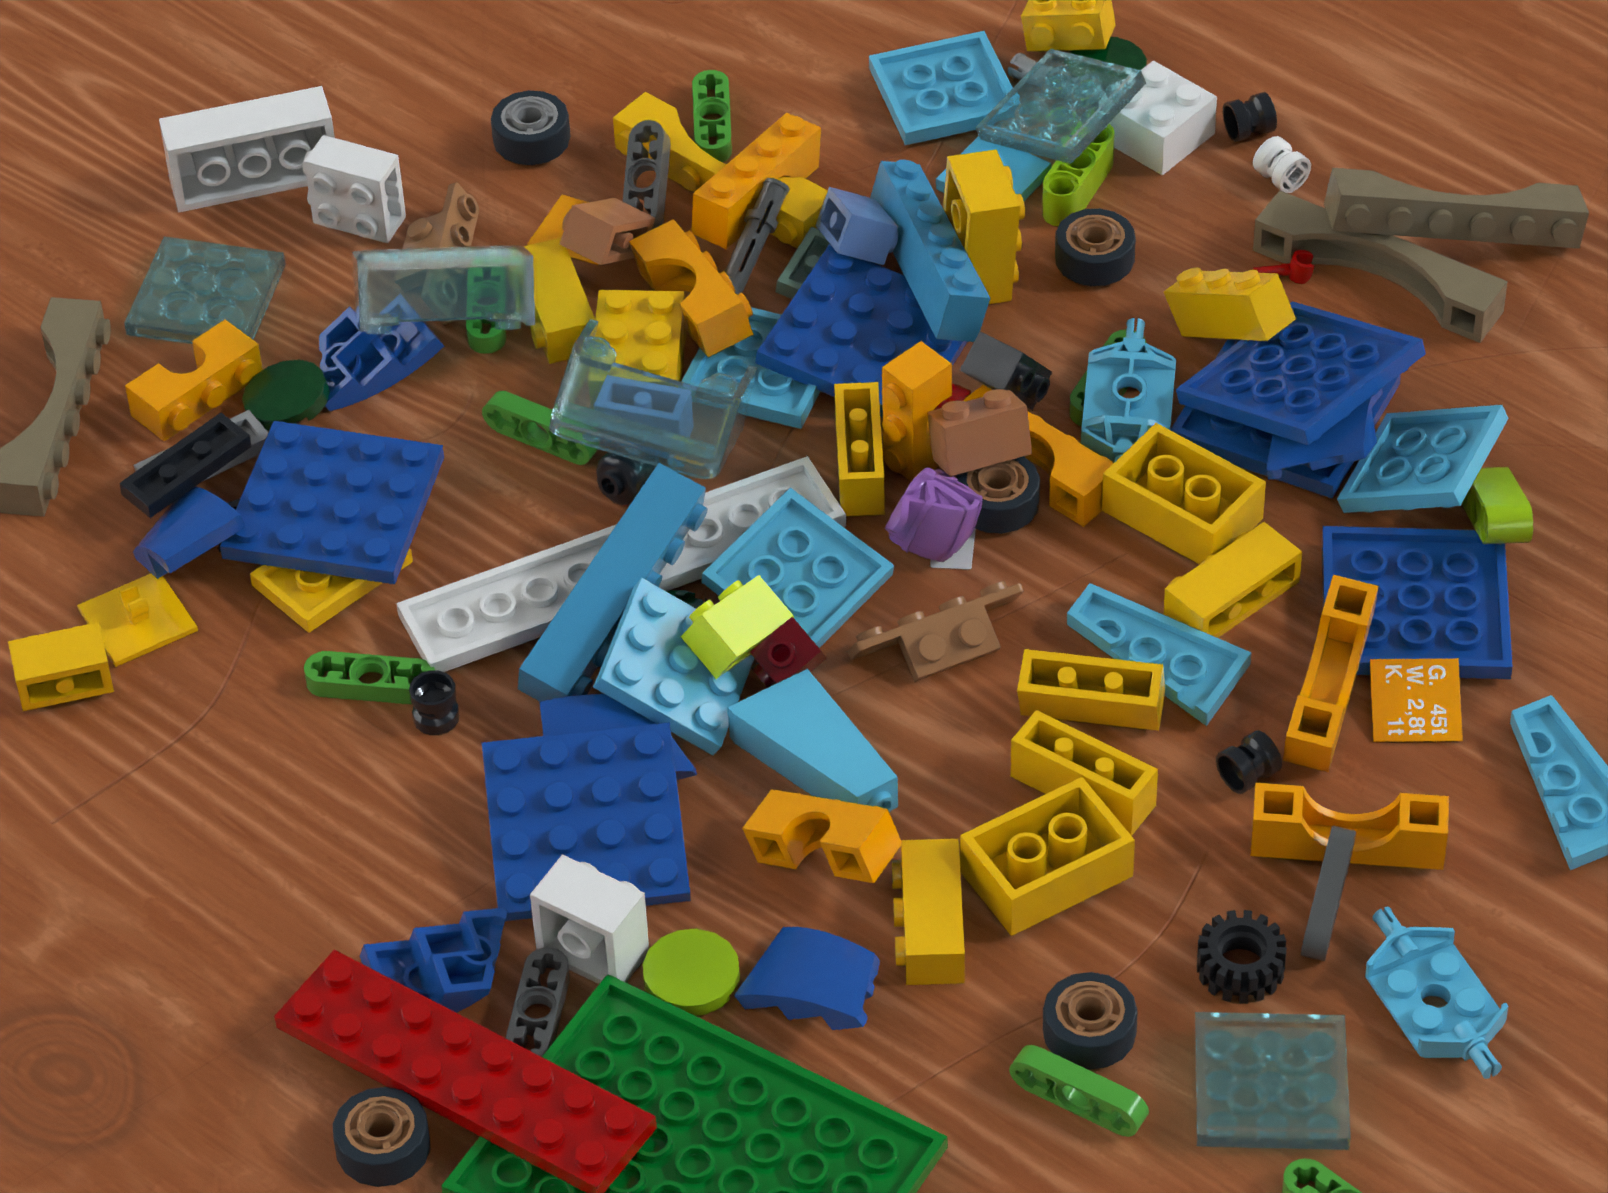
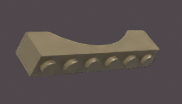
(1529, 216)
(1456, 293)
(32, 461)

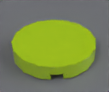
(692, 970)

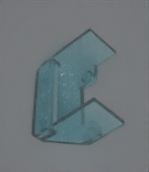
(443, 286)
(648, 413)

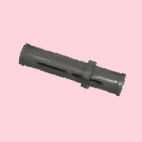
(772, 198)

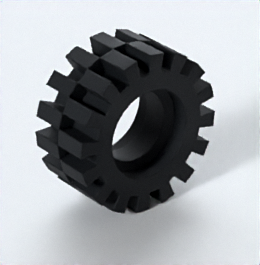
(1241, 978)

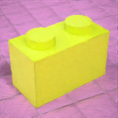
(735, 625)

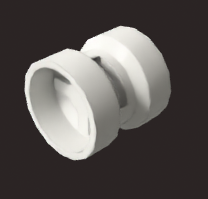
(1285, 167)

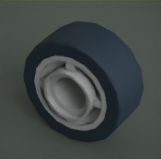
(530, 127)

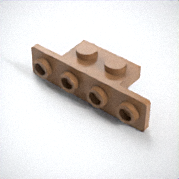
(448, 228)
(945, 638)

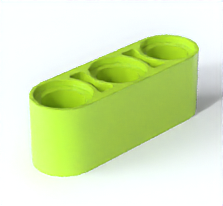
(1073, 185)
(1499, 508)

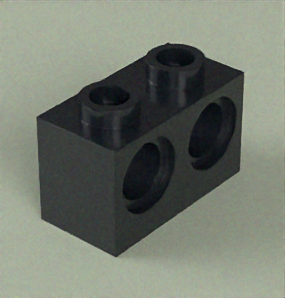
(1006, 369)

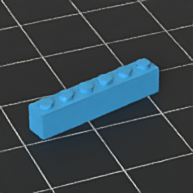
(931, 253)
(637, 548)

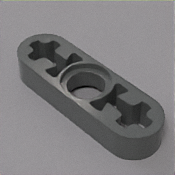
(638, 162)
(1328, 893)
(531, 993)

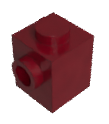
(786, 654)

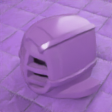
(934, 516)

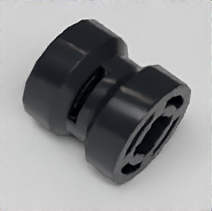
(1249, 116)
(434, 702)
(1248, 762)

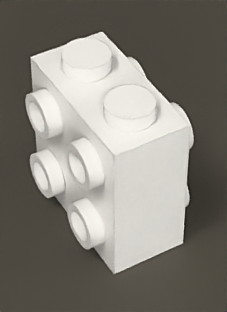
(354, 188)

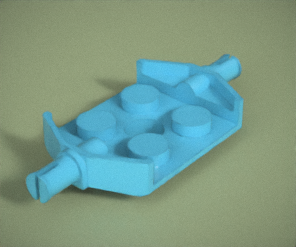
(1116, 422)
(1425, 964)

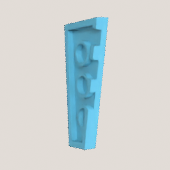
(1196, 665)
(1567, 777)

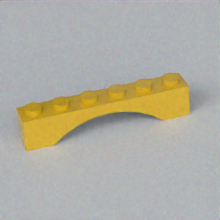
(694, 167)

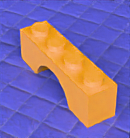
(783, 150)
(712, 310)
(1072, 468)
(1331, 673)
(1402, 834)

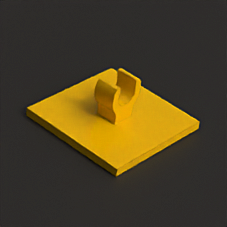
(138, 618)

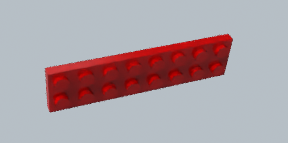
(466, 1073)

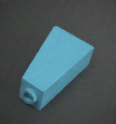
(812, 743)

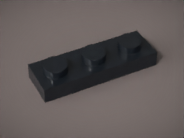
(185, 465)

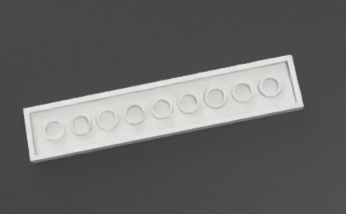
(523, 596)

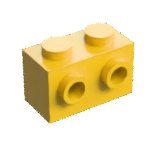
(1067, 24)
(60, 662)

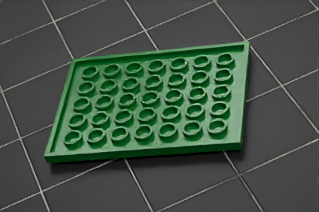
(722, 1112)

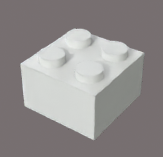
(1164, 119)
(591, 920)

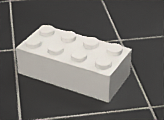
(243, 147)

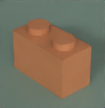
(603, 229)
(979, 432)

